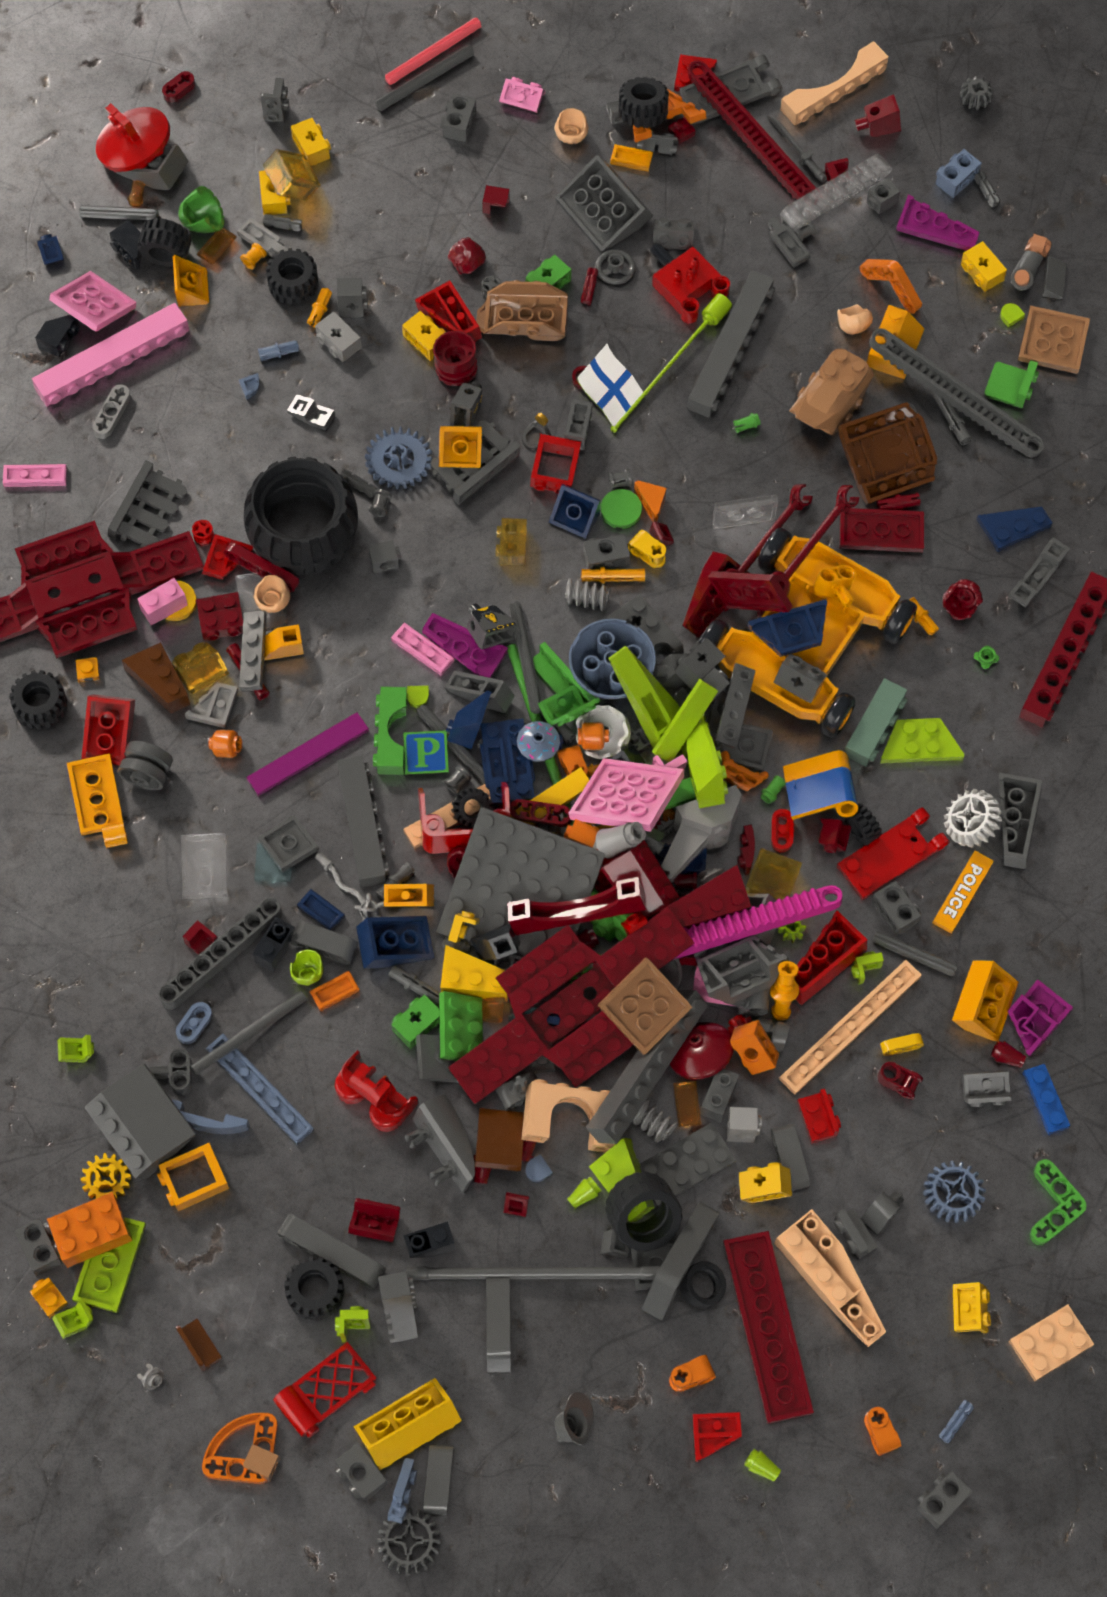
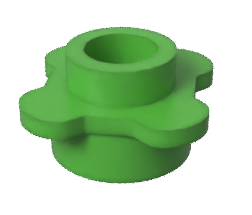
(986, 651)

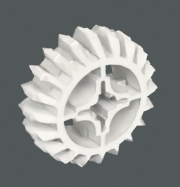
(977, 824)

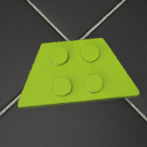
(921, 742)

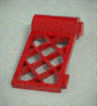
(299, 1408)

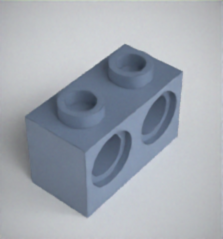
(960, 175)

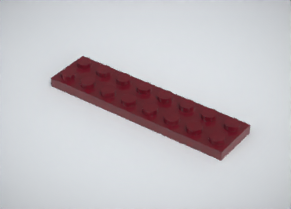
(768, 1327)

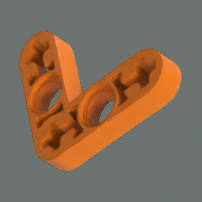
(894, 273)

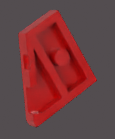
(217, 564)

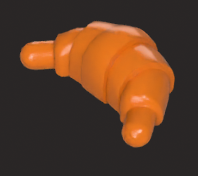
(740, 775)

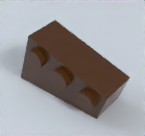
(157, 675)

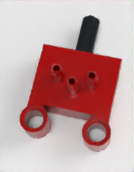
(686, 280)

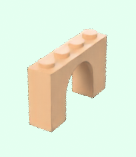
(543, 1097)

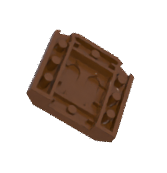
(888, 452)

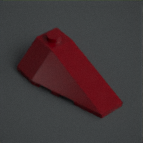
(706, 602)

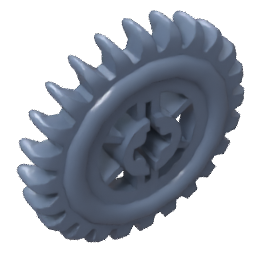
(405, 444)

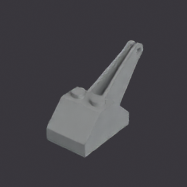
(699, 830)

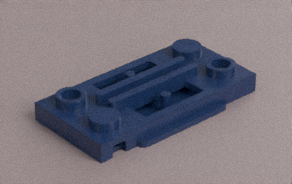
(504, 761)

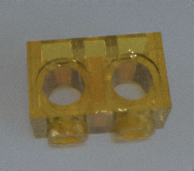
(512, 542)

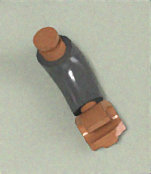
(1027, 266)

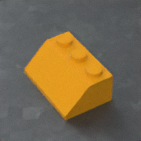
(904, 327)
(985, 1000)

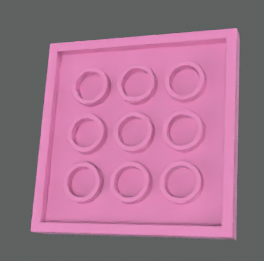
(626, 794)

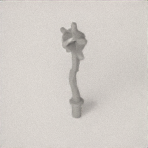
(369, 907)

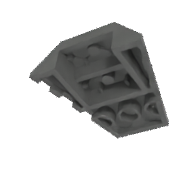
(738, 969)

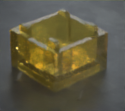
(291, 175)
(773, 875)

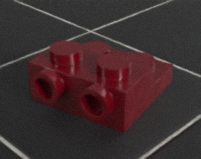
(220, 616)

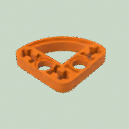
(228, 1430)

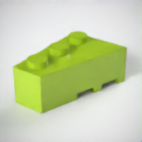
(617, 1164)

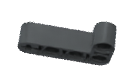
(498, 1325)

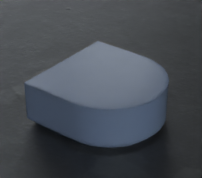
(537, 1169)

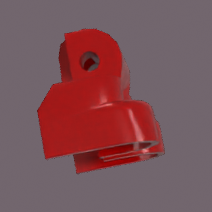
(388, 1106)

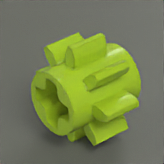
(792, 936)

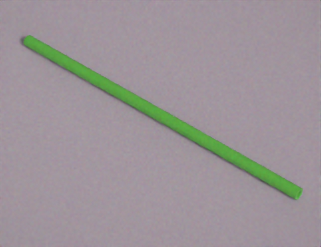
(551, 764)

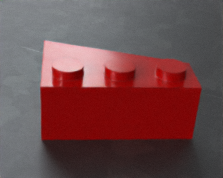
(448, 310)

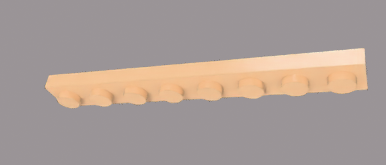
(850, 1027)

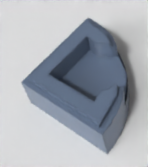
(250, 385)

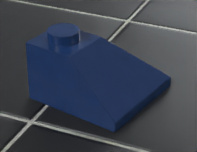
(468, 721)

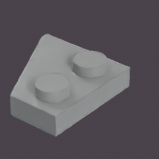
(214, 706)

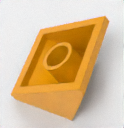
(190, 282)
(460, 446)

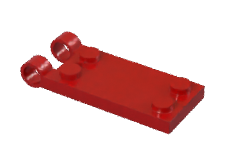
(890, 855)

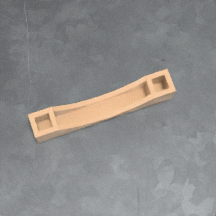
(805, 102)

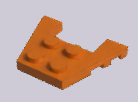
(675, 107)

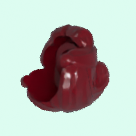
(466, 255)
(962, 599)

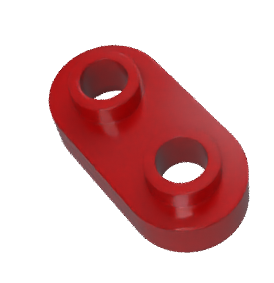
(782, 832)

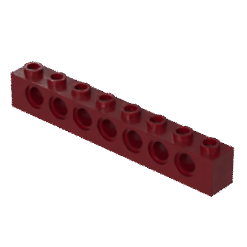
(1033, 709)

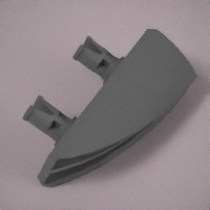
(447, 1137)

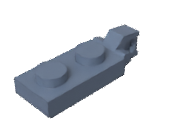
(402, 1492)

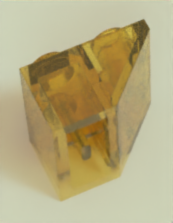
(199, 667)

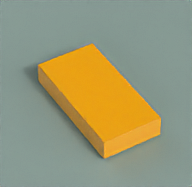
(631, 158)

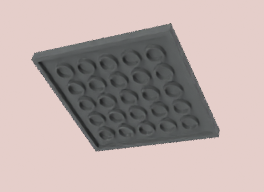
(516, 863)

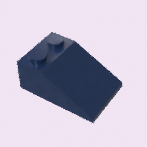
(394, 941)

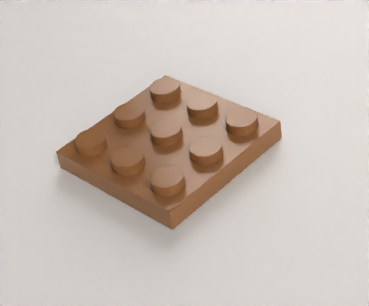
(1054, 339)
(644, 1006)

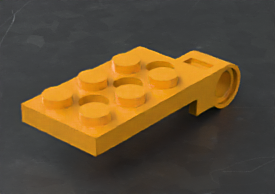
(101, 766)

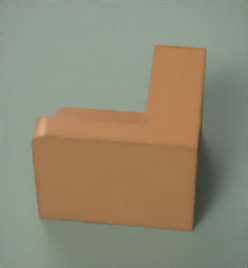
(261, 1462)

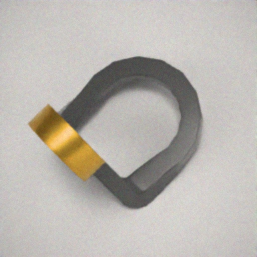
(541, 420)

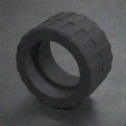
(657, 1229)

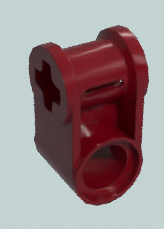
(901, 1079)

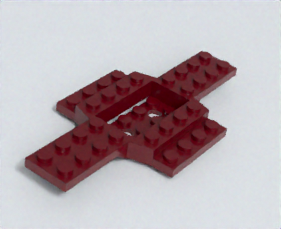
(66, 564)
(541, 974)

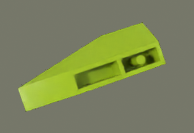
(648, 698)
(705, 767)

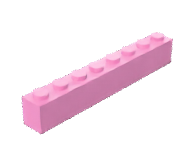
(110, 354)

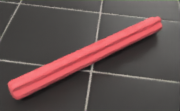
(432, 51)

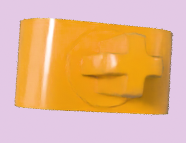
(836, 581)

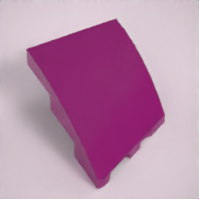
(1038, 1015)

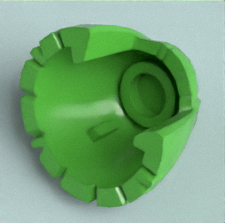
(201, 211)

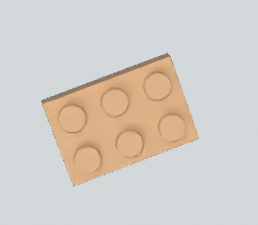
(1051, 1342)

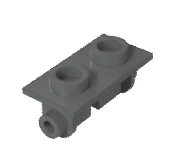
(665, 143)

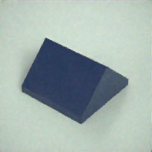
(575, 511)

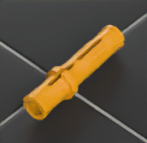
(612, 575)

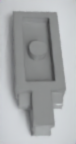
(256, 233)

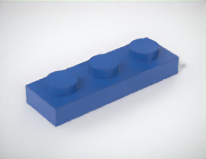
(1046, 1099)

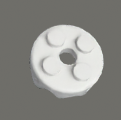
(618, 730)

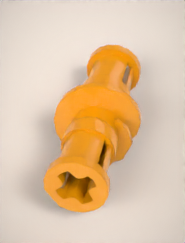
(784, 990)

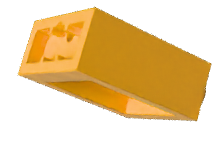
(201, 1194)

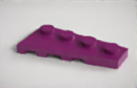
(926, 223)
(461, 645)

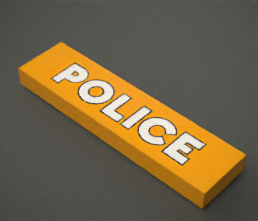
(963, 892)

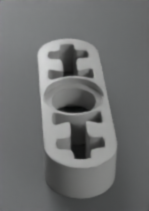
(111, 402)

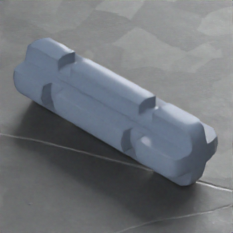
(956, 1421)

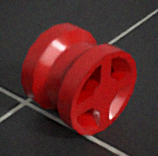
(203, 527)

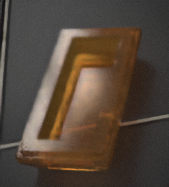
(216, 245)
(687, 1104)

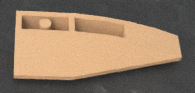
(831, 1275)

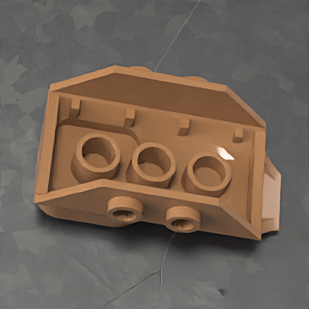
(525, 309)
(833, 392)

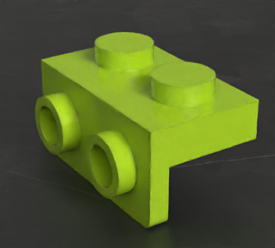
(352, 1319)

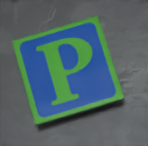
(425, 752)

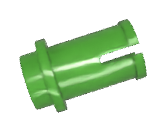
(747, 422)
(769, 794)

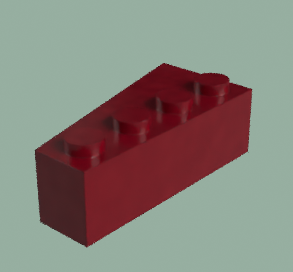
(712, 900)

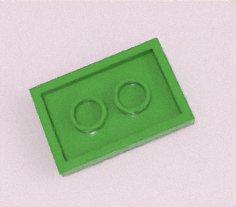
(459, 1024)

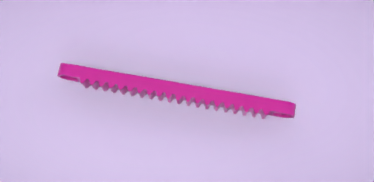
(762, 918)

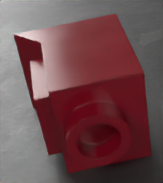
(834, 835)

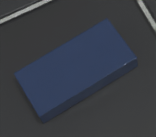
(320, 910)

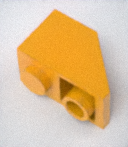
(283, 643)

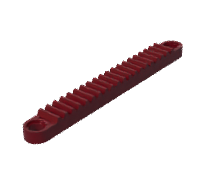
(750, 131)

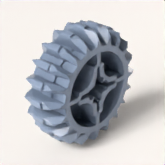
(947, 1186)

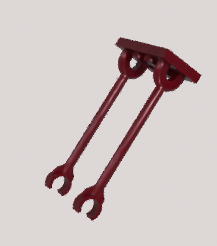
(770, 591)

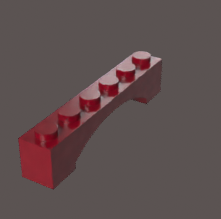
(533, 916)

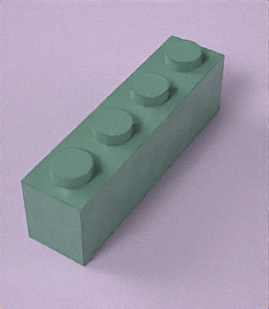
(875, 722)

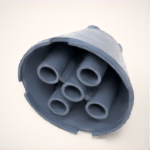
(596, 644)

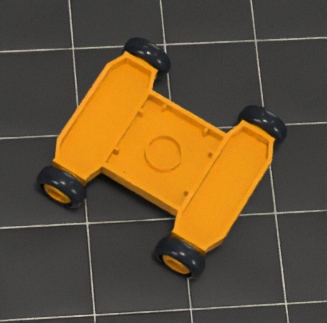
(873, 605)

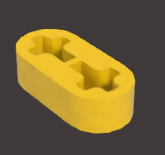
(902, 1044)

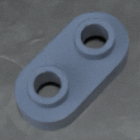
(194, 1024)

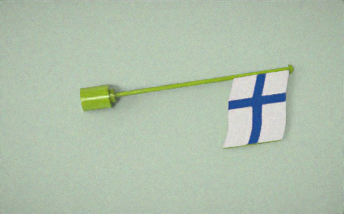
(614, 386)

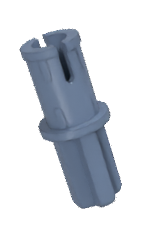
(277, 350)

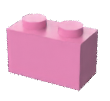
(162, 601)

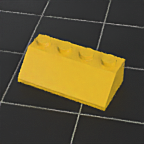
(407, 1423)

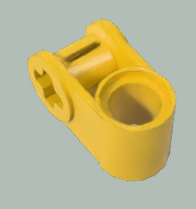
(648, 549)

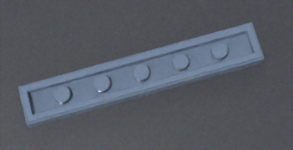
(263, 1092)

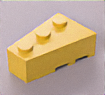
(470, 976)

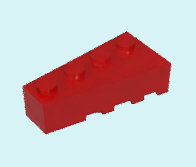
(829, 956)

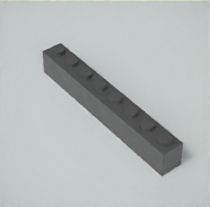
(730, 344)
(642, 1076)

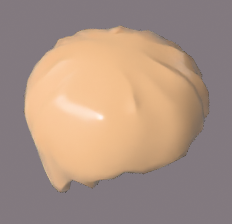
(571, 126)
(854, 319)
(272, 594)

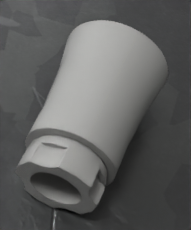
(619, 838)

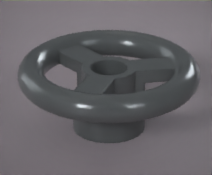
(615, 265)

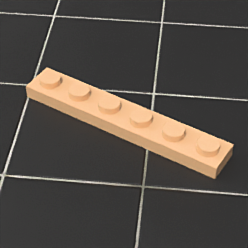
(471, 807)

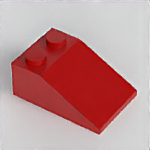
(107, 727)

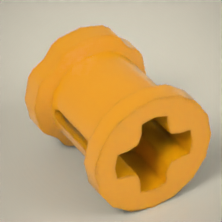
(253, 256)

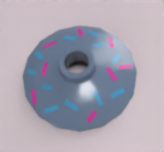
(534, 749)

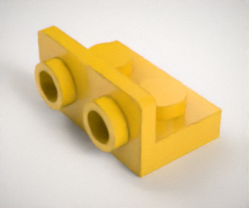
(971, 1307)

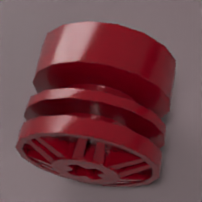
(455, 358)

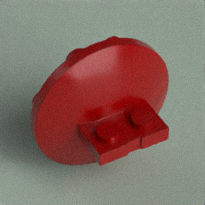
(132, 138)

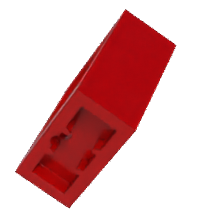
(558, 446)

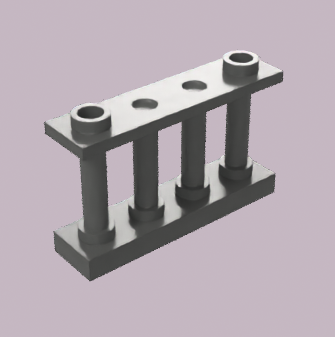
(730, 707)

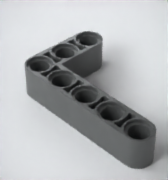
(679, 1260)

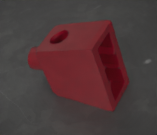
(880, 117)

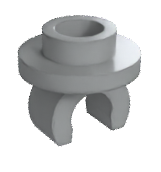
(152, 1378)

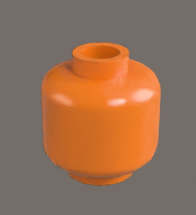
(593, 736)
(225, 743)

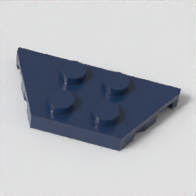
(793, 630)

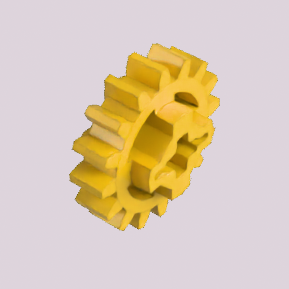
(111, 1171)

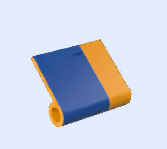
(821, 785)

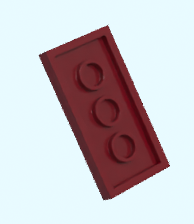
(882, 530)

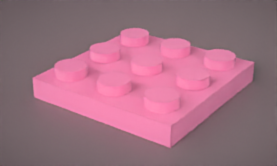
(93, 301)

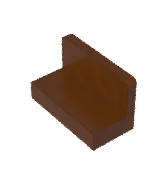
(199, 1344)

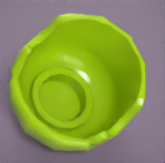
(307, 967)

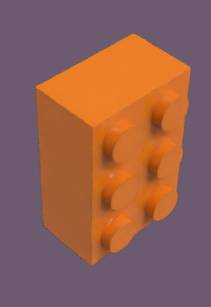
(89, 1229)

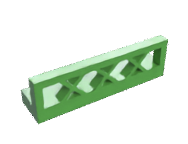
(556, 673)

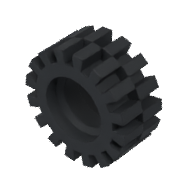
(459, 803)
(864, 825)

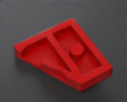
(682, 71)
(714, 1432)

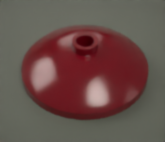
(703, 1052)

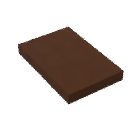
(499, 1139)

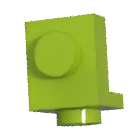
(866, 962)
(75, 1049)
(74, 1319)

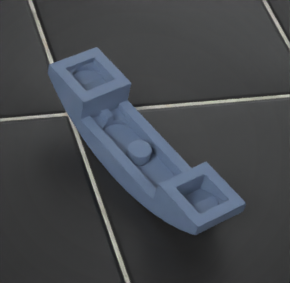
(230, 1125)

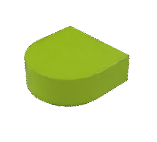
(1011, 314)
(417, 695)

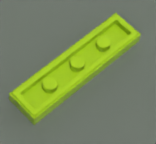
(685, 721)

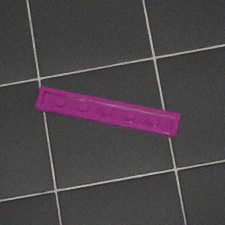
(307, 754)

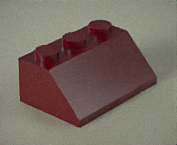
(642, 863)

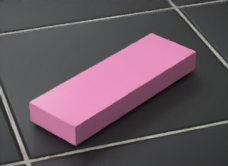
(35, 475)
(422, 649)

